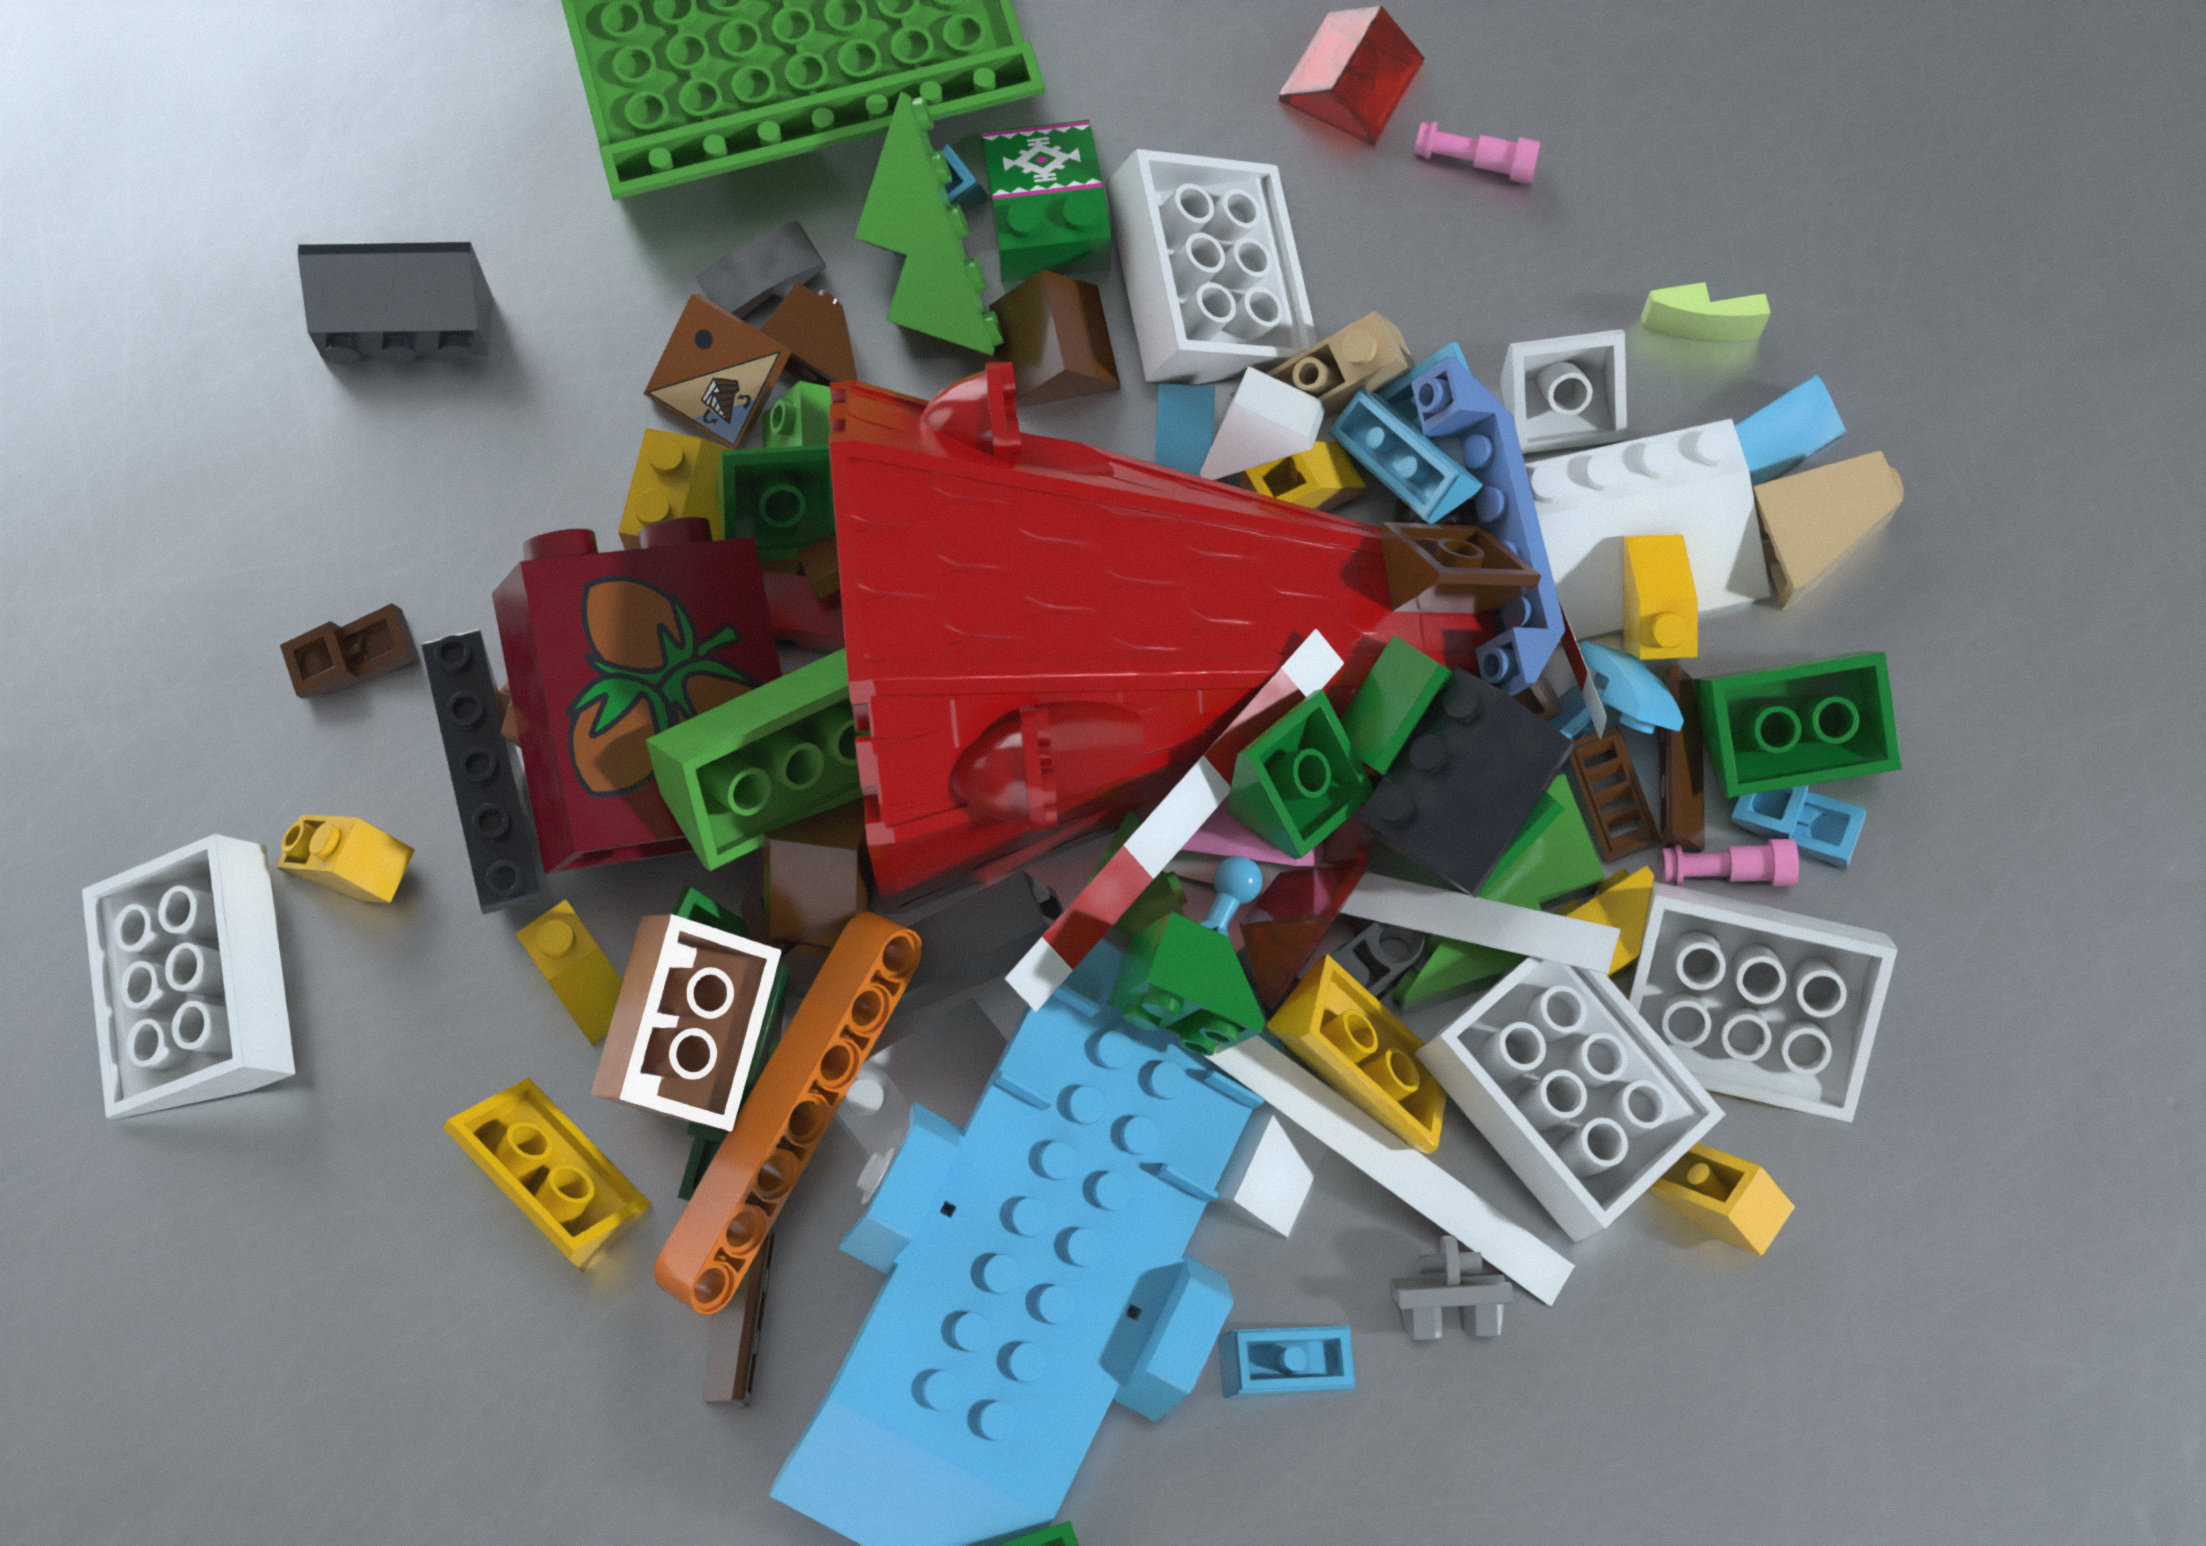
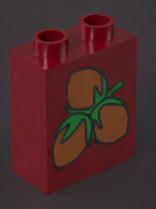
(613, 655)

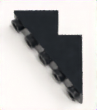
(484, 772)

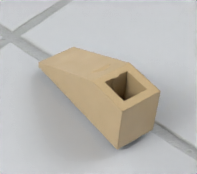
(1360, 355)

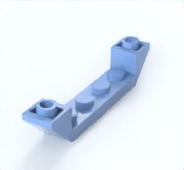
(1460, 407)

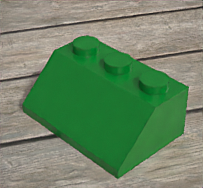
(1799, 723)

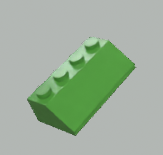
(761, 761)

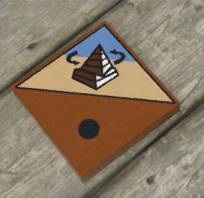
(717, 372)

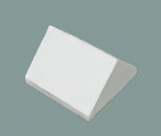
(1567, 390)
(1262, 425)
(1269, 1171)

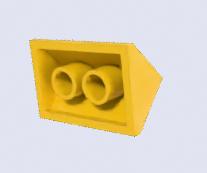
(1362, 1053)
(550, 1171)

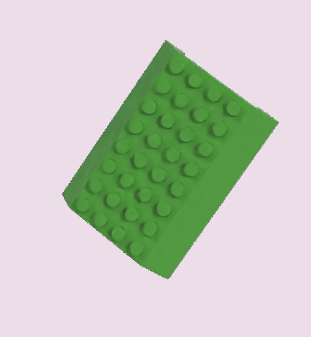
(755, 81)

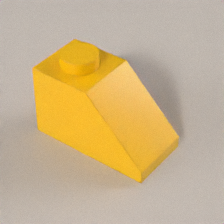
(1658, 598)
(574, 968)
(1725, 1197)

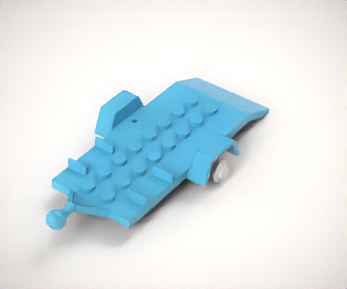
(1018, 1304)

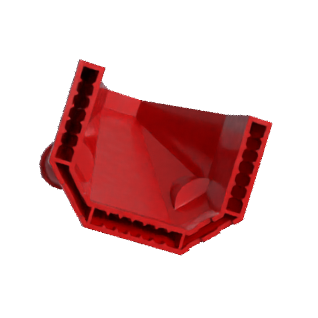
(1065, 626)

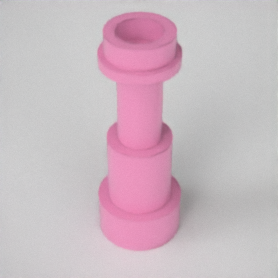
(1488, 152)
(1771, 862)

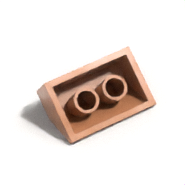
(686, 1021)

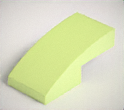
(1690, 315)

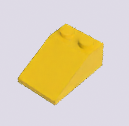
(675, 481)

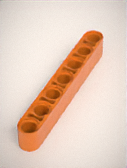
(787, 1112)

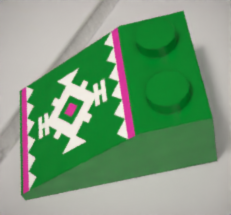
(1047, 200)

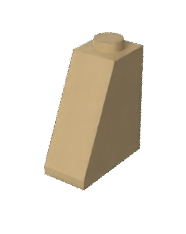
(1821, 519)

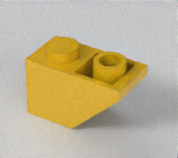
(1311, 478)
(345, 856)
(1620, 905)

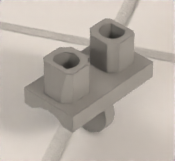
(1479, 1294)

